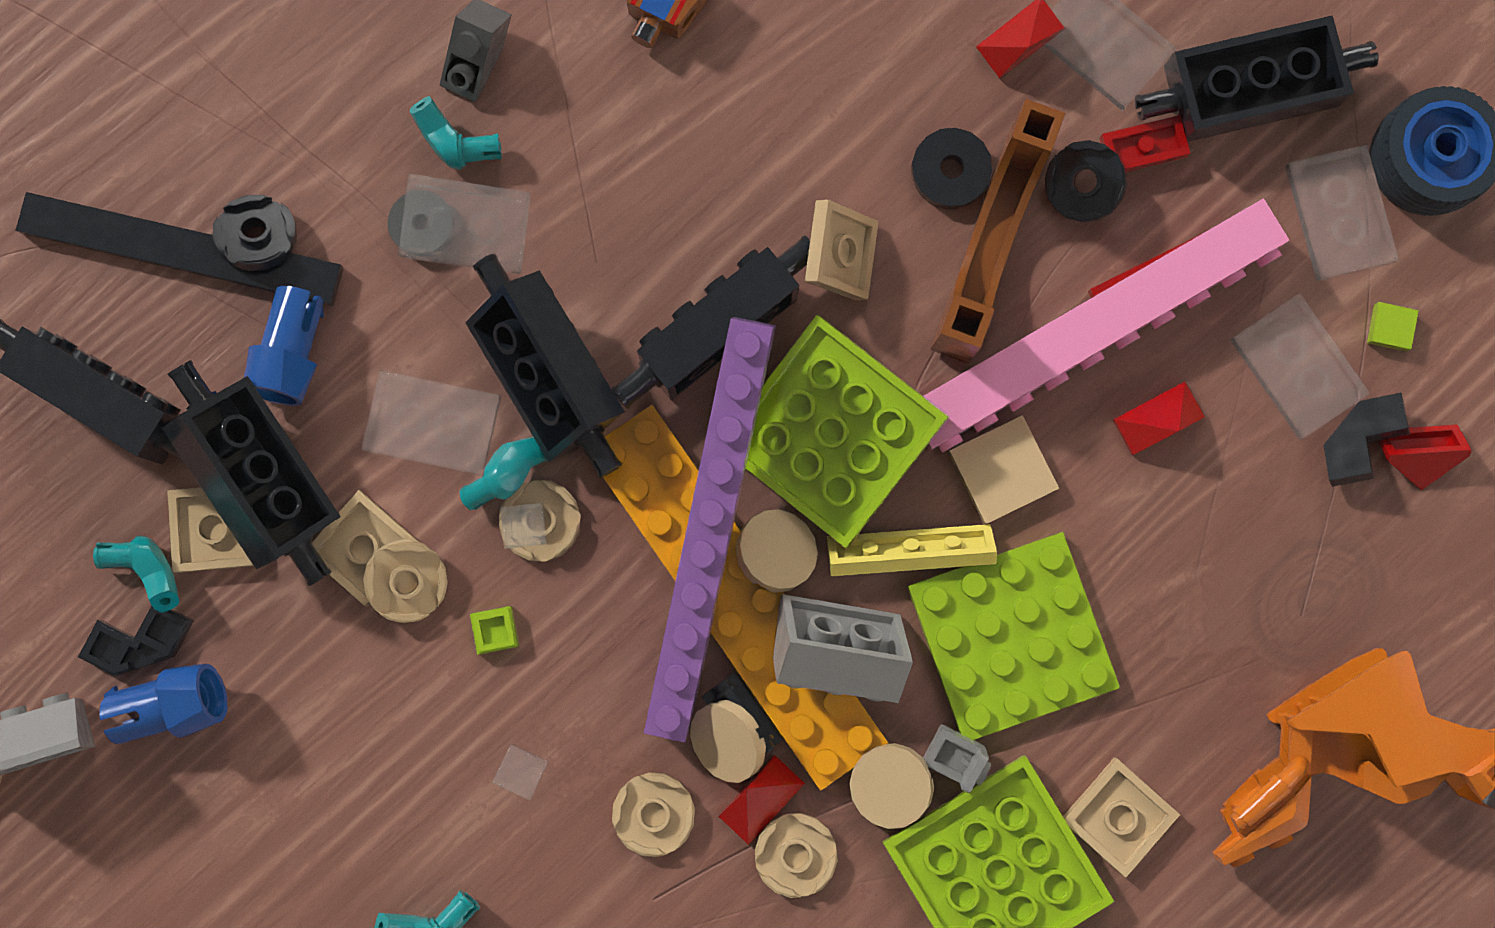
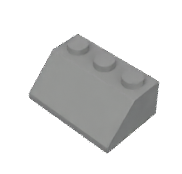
(841, 649)
(43, 733)

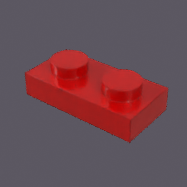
(1149, 143)

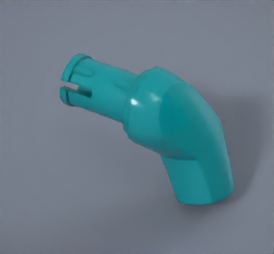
(447, 142)
(503, 473)
(148, 563)
(453, 916)

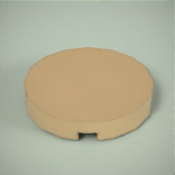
(560, 515)
(776, 550)
(405, 581)
(727, 741)
(891, 786)
(653, 814)
(795, 855)

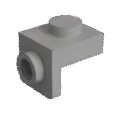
(958, 758)

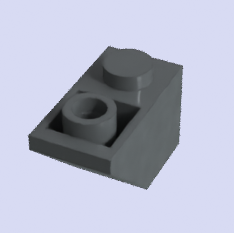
(474, 48)

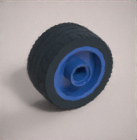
(1435, 151)

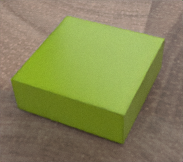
(1392, 326)
(494, 630)

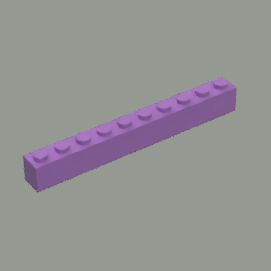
(709, 528)

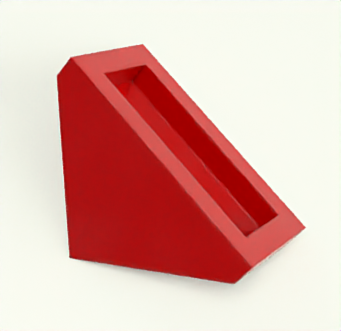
(1020, 37)
(1158, 418)
(1426, 452)
(761, 799)

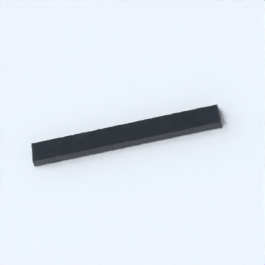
(166, 246)

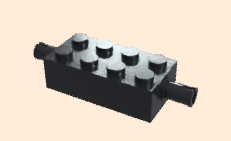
(1258, 78)
(699, 332)
(544, 366)
(88, 391)
(251, 472)

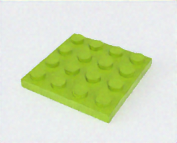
(837, 431)
(1013, 637)
(999, 858)

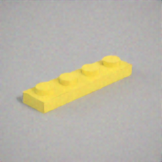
(913, 550)

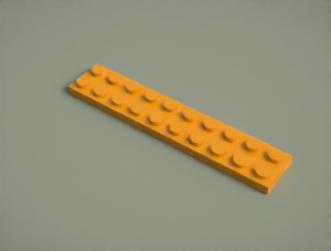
(657, 492)

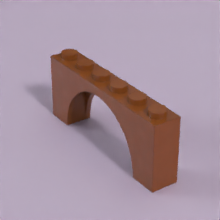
(1013, 182)

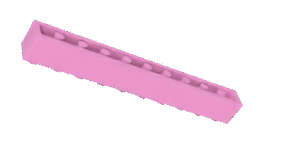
(1105, 321)

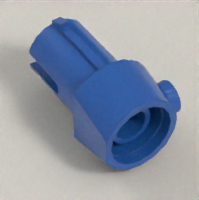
(281, 362)
(177, 702)

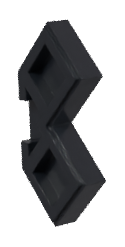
(1368, 422)
(122, 653)

